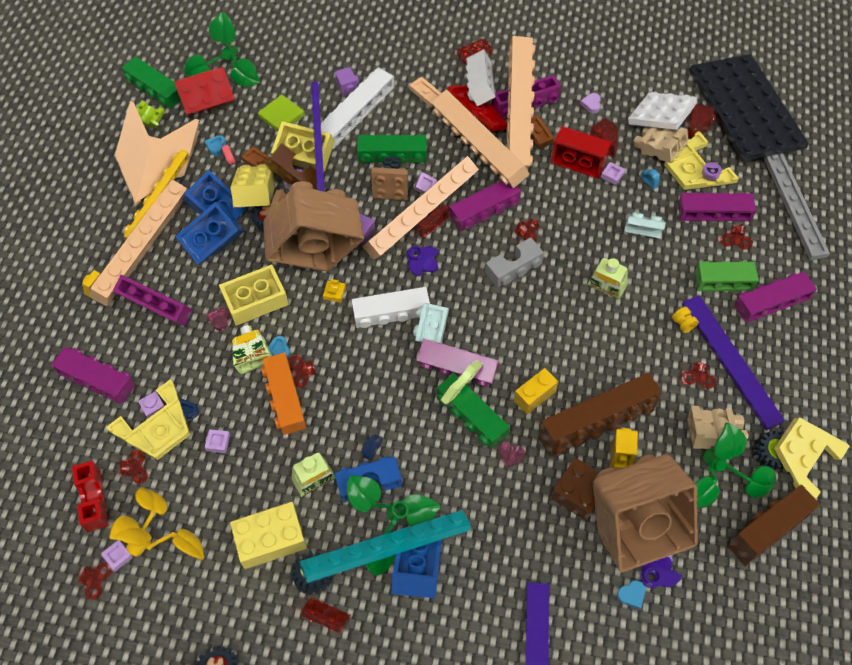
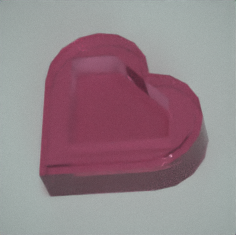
(219, 318)
(511, 455)

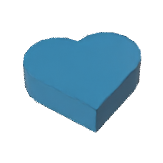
(215, 145)
(651, 178)
(279, 346)
(632, 594)

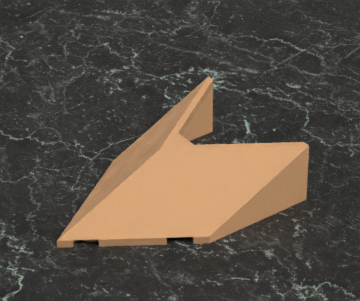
(146, 157)

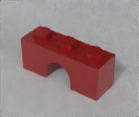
(92, 509)

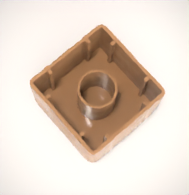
(312, 228)
(645, 511)

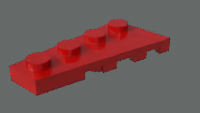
(485, 112)

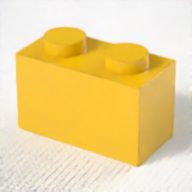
(536, 391)
(623, 448)

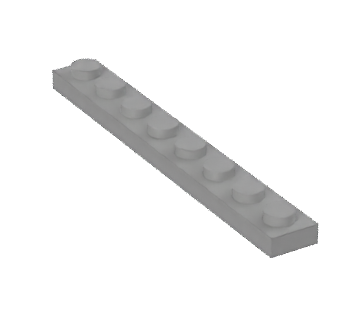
(796, 207)

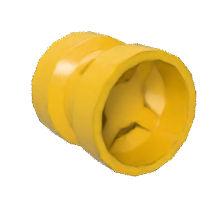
(685, 319)

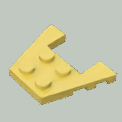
(688, 167)
(161, 430)
(802, 447)

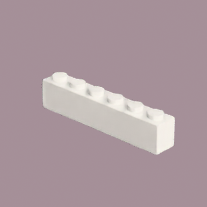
(358, 105)

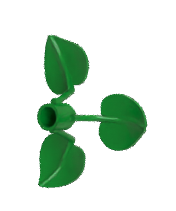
(223, 30)
(729, 444)
(364, 494)

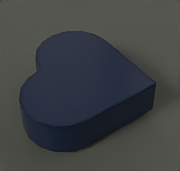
(189, 409)
(371, 446)

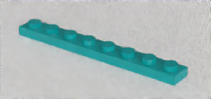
(384, 546)

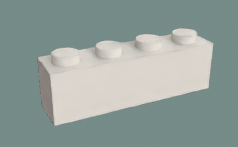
(480, 78)
(389, 307)

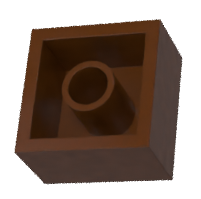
(576, 489)

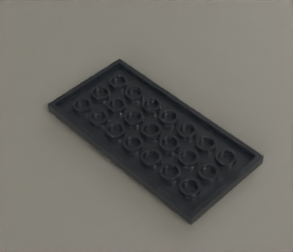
(748, 107)

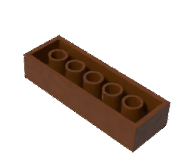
(599, 415)

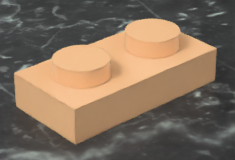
(424, 91)

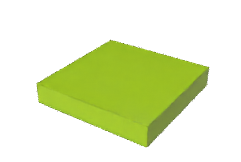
(281, 110)

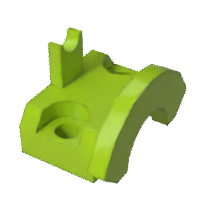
(150, 115)

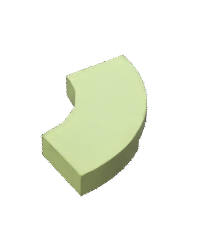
(465, 378)

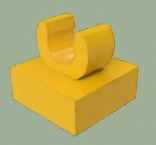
(334, 291)

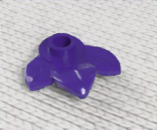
(424, 261)
(662, 573)

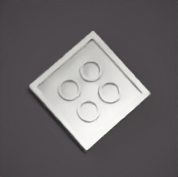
(662, 110)

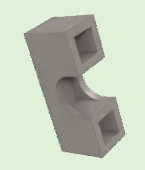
(503, 271)

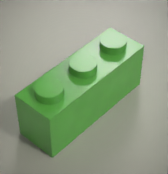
(726, 276)

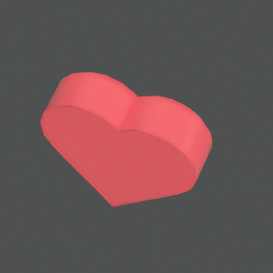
(228, 154)

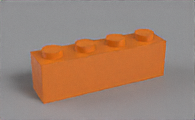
(284, 394)

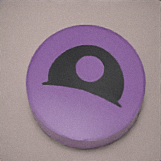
(711, 171)

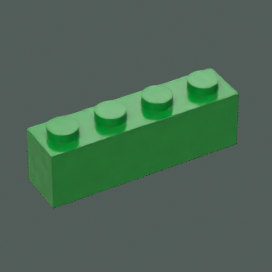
(151, 82)
(376, 147)
(475, 414)

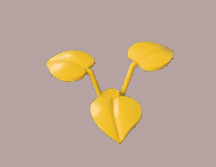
(128, 530)

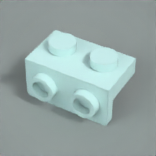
(647, 226)
(431, 322)

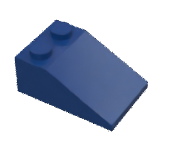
(208, 191)
(210, 232)
(417, 571)

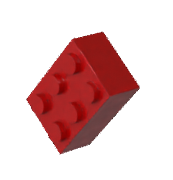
(204, 91)
(580, 152)

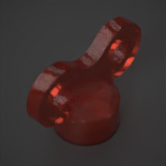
(527, 230)
(737, 237)
(302, 370)
(699, 375)
(134, 467)
(93, 579)

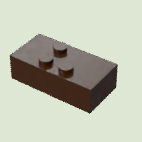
(772, 525)

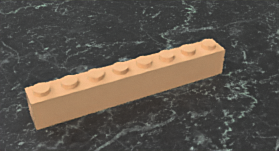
(520, 98)
(480, 139)
(420, 208)
(138, 242)

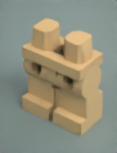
(662, 142)
(707, 425)

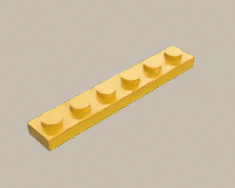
(169, 173)

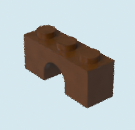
(281, 163)

